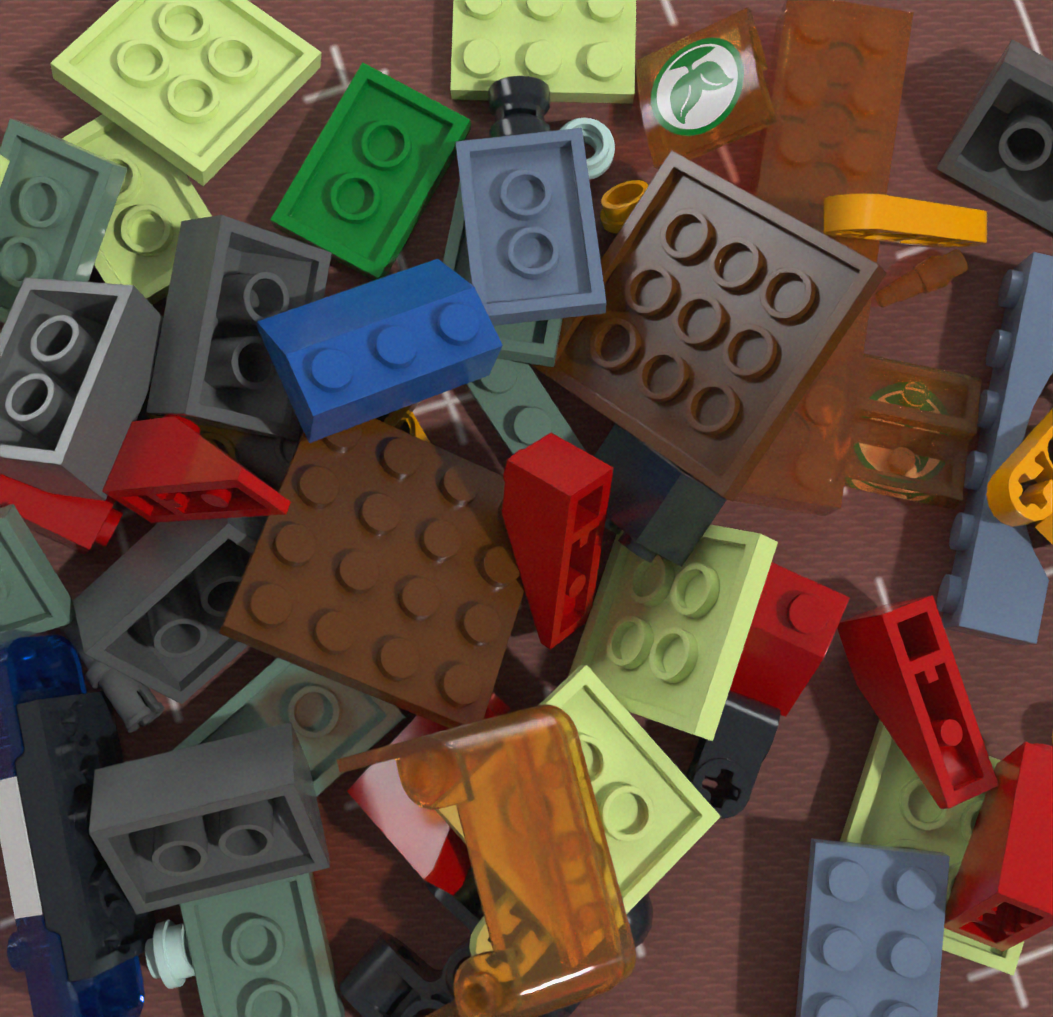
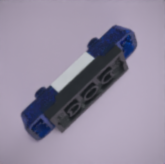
(70, 914)

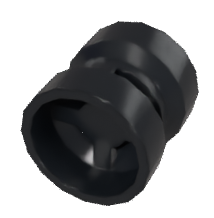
(518, 106)

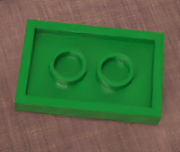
(371, 173)

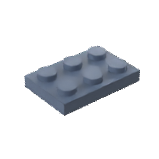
(531, 226)
(872, 931)

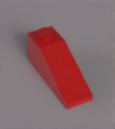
(178, 475)
(556, 529)
(919, 696)

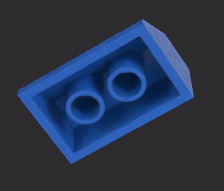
(380, 347)

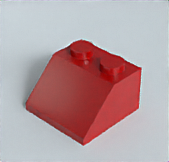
(787, 638)

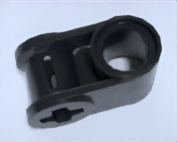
(738, 747)

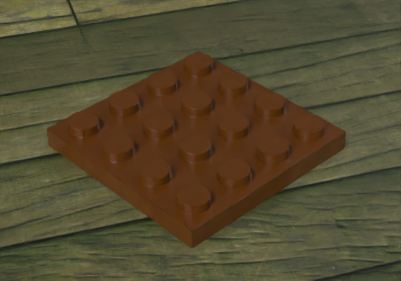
(711, 323)
(385, 573)

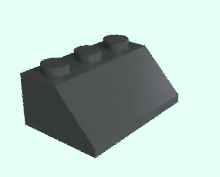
(1008, 137)
(209, 346)
(73, 381)
(166, 601)
(209, 819)

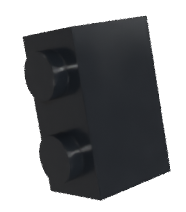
(654, 500)

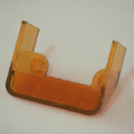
(533, 856)

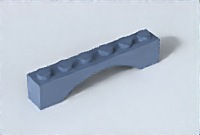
(996, 576)

